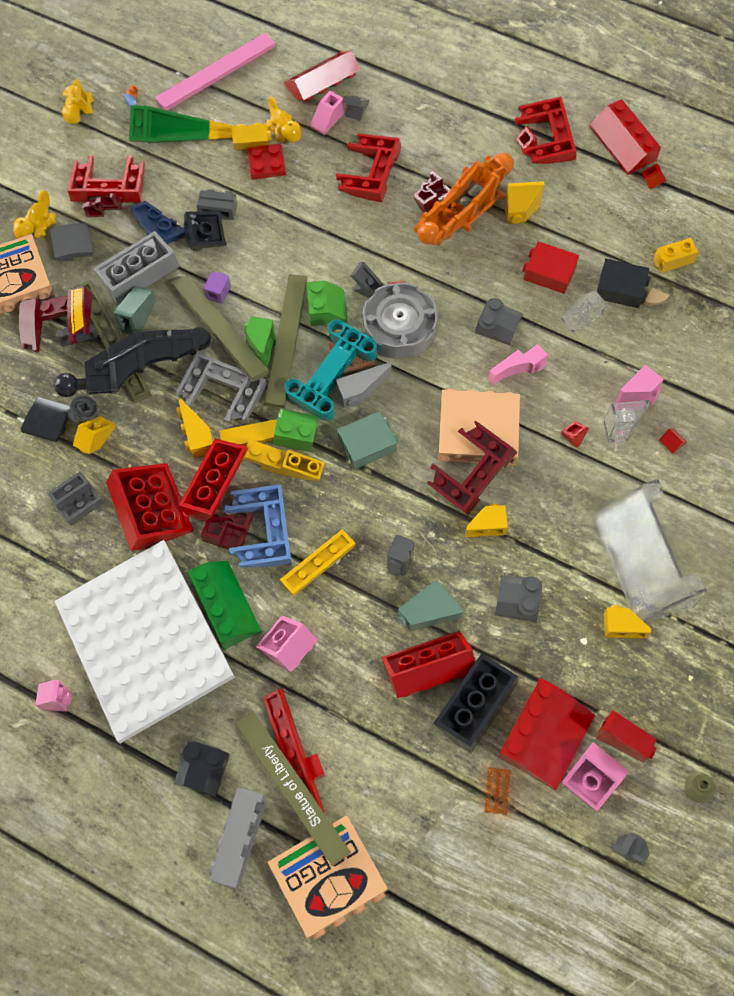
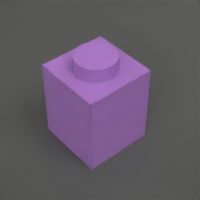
(217, 287)

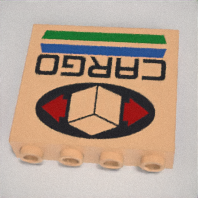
(21, 274)
(327, 893)

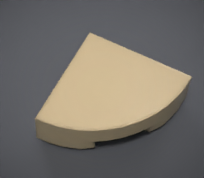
(656, 297)

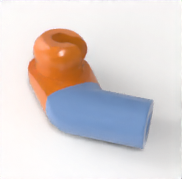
(131, 95)

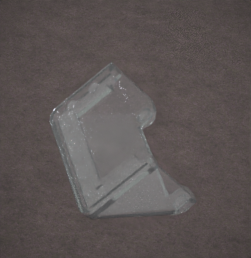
(644, 556)

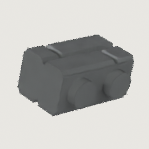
(218, 201)
(400, 555)

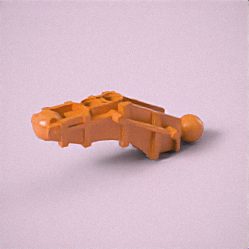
(450, 215)

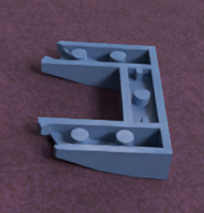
(277, 549)

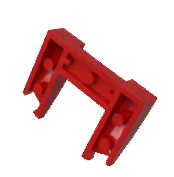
(554, 112)
(83, 186)
(374, 187)

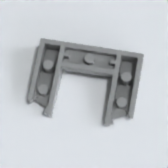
(206, 368)

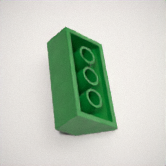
(224, 602)

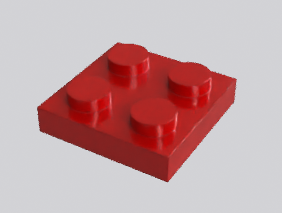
(266, 161)

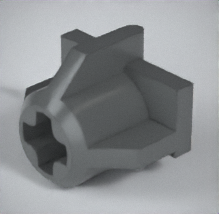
(632, 848)

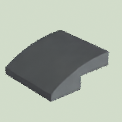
(70, 241)
(75, 498)

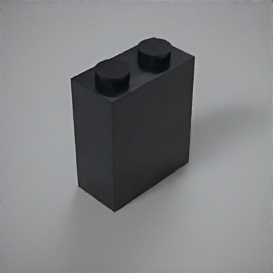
(623, 283)

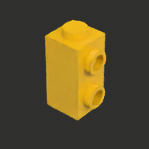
(250, 135)
(675, 255)

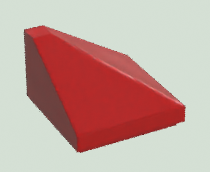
(575, 433)

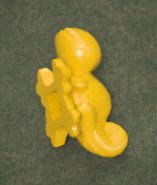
(76, 100)
(282, 124)
(36, 218)

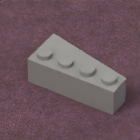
(238, 838)

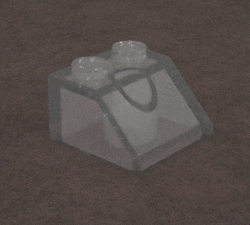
(624, 419)

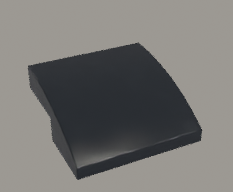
(46, 419)

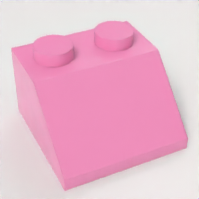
(641, 387)
(287, 643)
(595, 776)

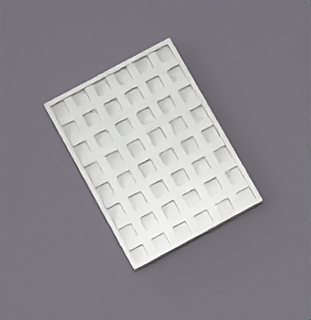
(143, 641)

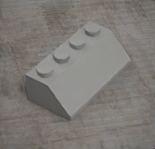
(136, 266)

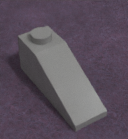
(358, 386)

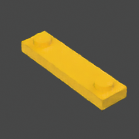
(317, 562)

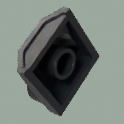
(203, 229)
(202, 768)

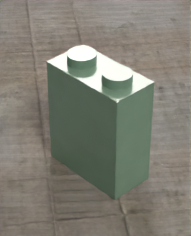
(367, 440)

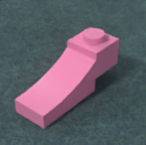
(517, 363)

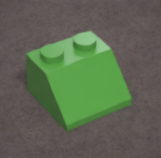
(326, 303)
(261, 338)
(295, 430)

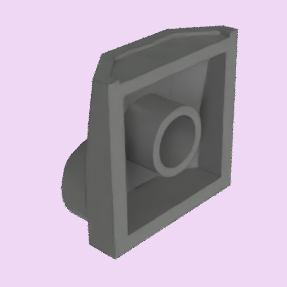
(498, 321)
(519, 598)

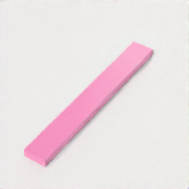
(215, 72)

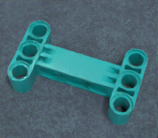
(331, 369)

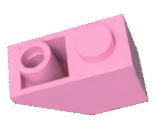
(328, 112)
(53, 696)

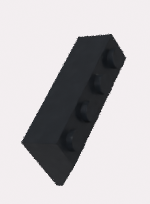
(476, 702)

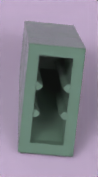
(134, 310)
(429, 608)

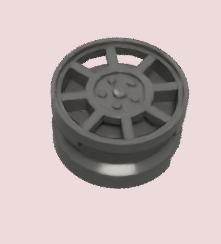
(82, 410)

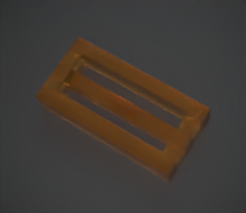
(495, 810)

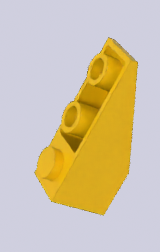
(196, 429)

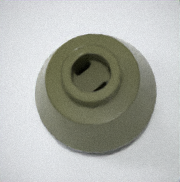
(699, 787)

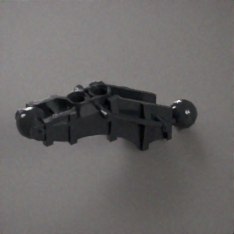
(117, 363)

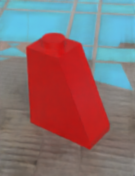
(627, 737)

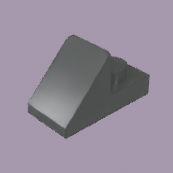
(355, 106)
(366, 280)
(80, 337)

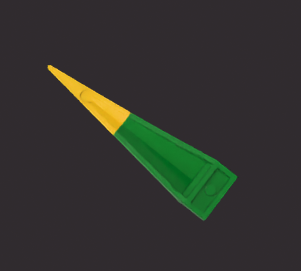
(162, 126)

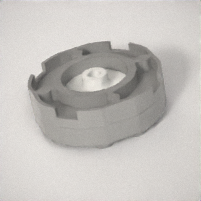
(400, 320)

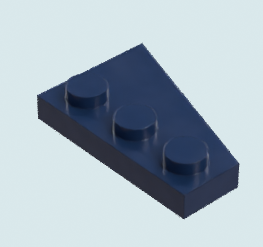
(153, 220)

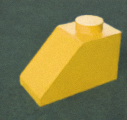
(93, 434)
(488, 522)
(624, 623)

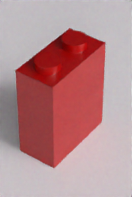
(550, 267)

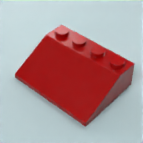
(148, 505)
(547, 734)

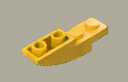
(284, 463)

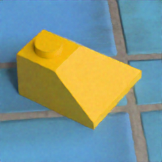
(522, 201)

